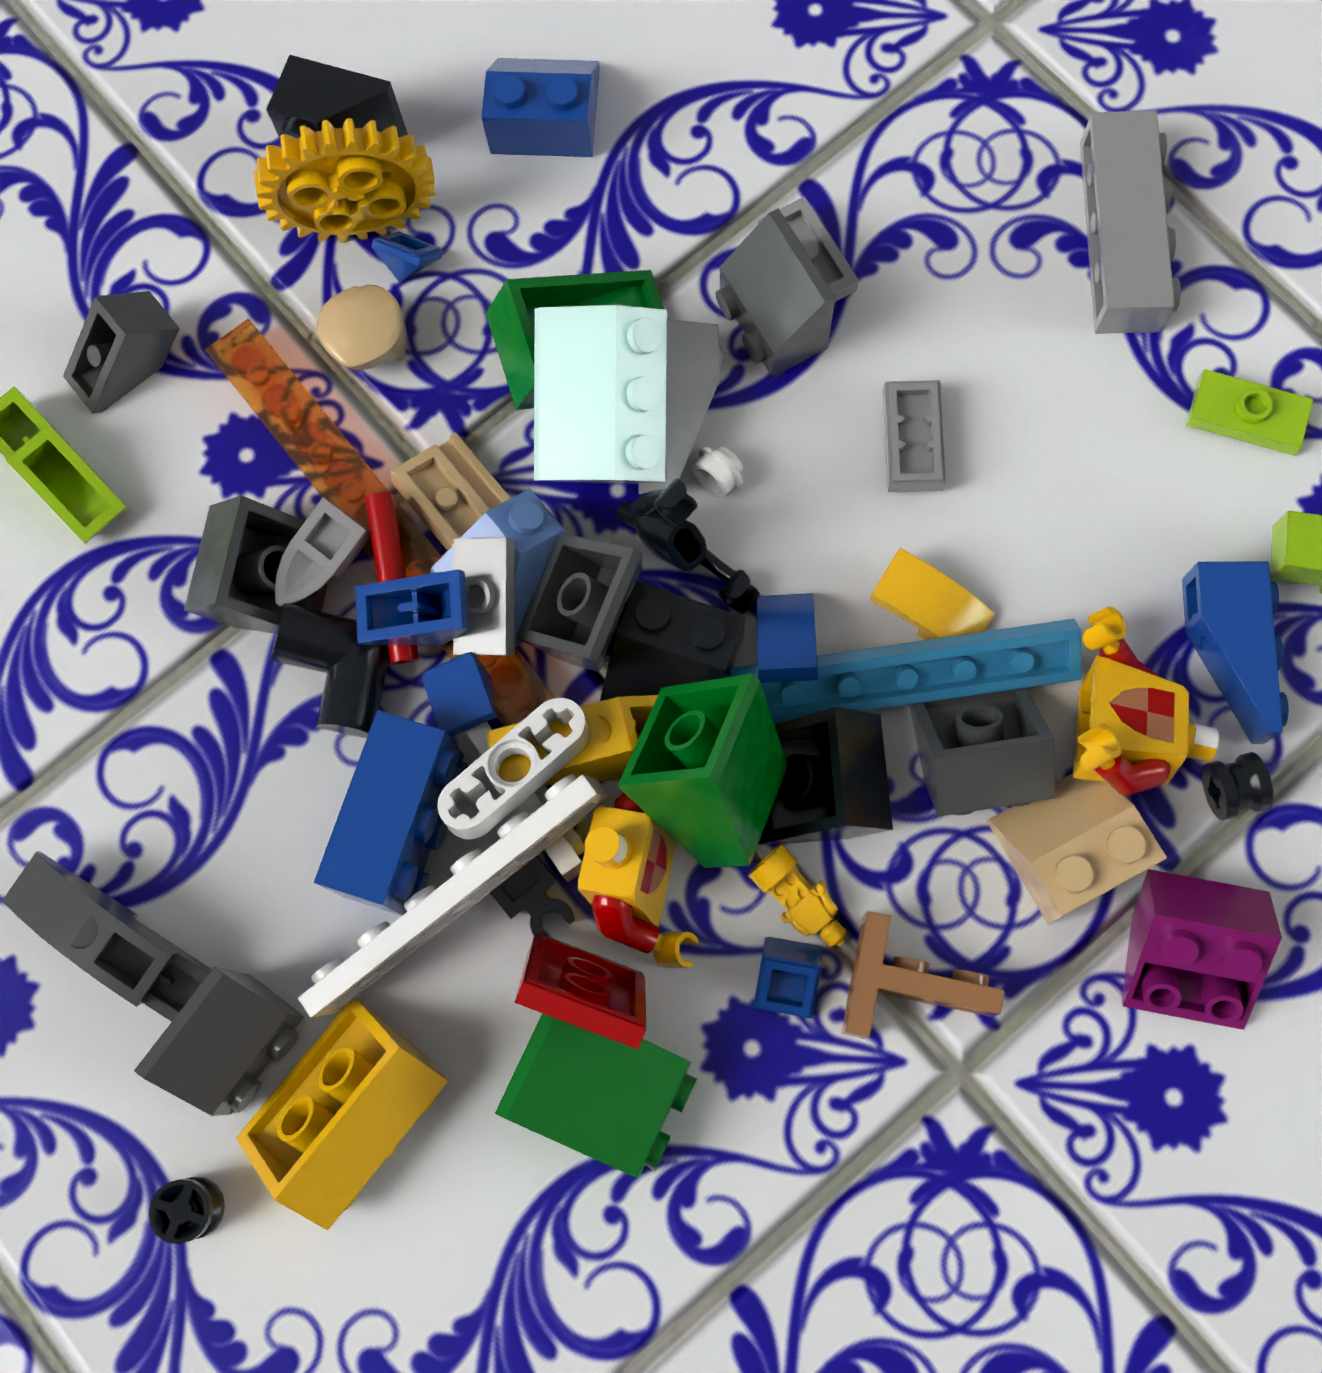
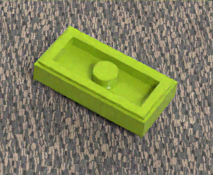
(1249, 412)

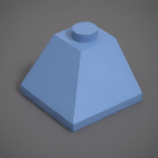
(535, 536)

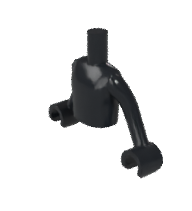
(667, 534)

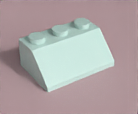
(600, 394)

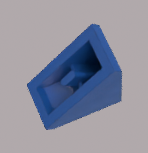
(412, 610)

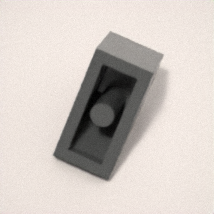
(119, 347)

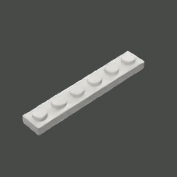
(434, 908)

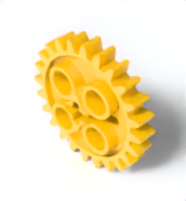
(344, 181)

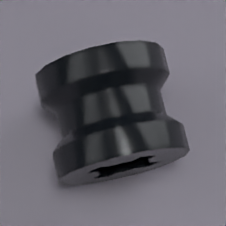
(1237, 786)
(173, 1208)

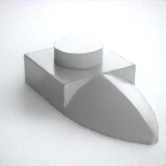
(318, 552)

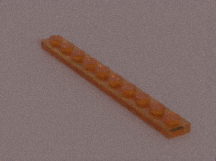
(346, 479)

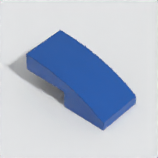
(786, 638)

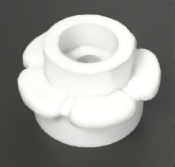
(718, 471)

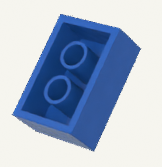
(391, 814)

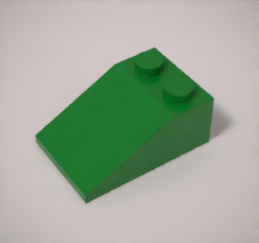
(513, 315)

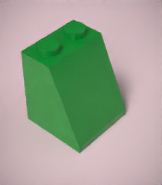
(709, 767)
(597, 1094)

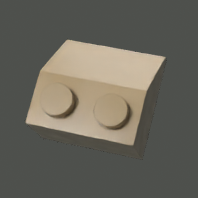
(1075, 844)

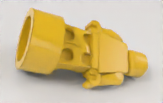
(807, 906)

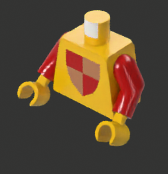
(1130, 719)
(628, 878)

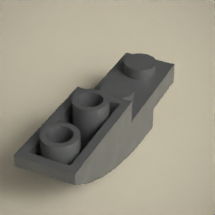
(104, 937)

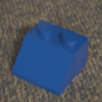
(541, 107)

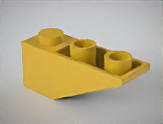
(613, 736)

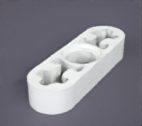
(469, 784)

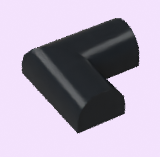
(353, 670)

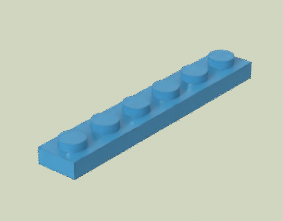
(931, 670)

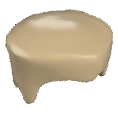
(363, 327)

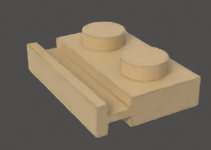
(448, 488)

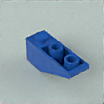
(1233, 632)

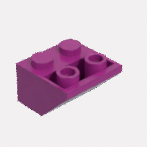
(1199, 949)

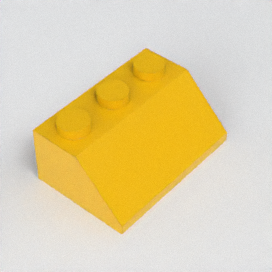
(339, 1114)

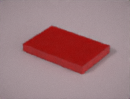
(584, 990)

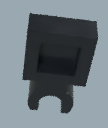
(527, 890)

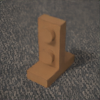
(907, 980)

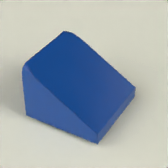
(460, 694)
(788, 977)

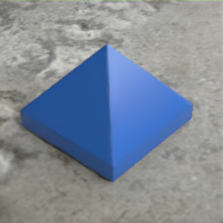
(405, 254)

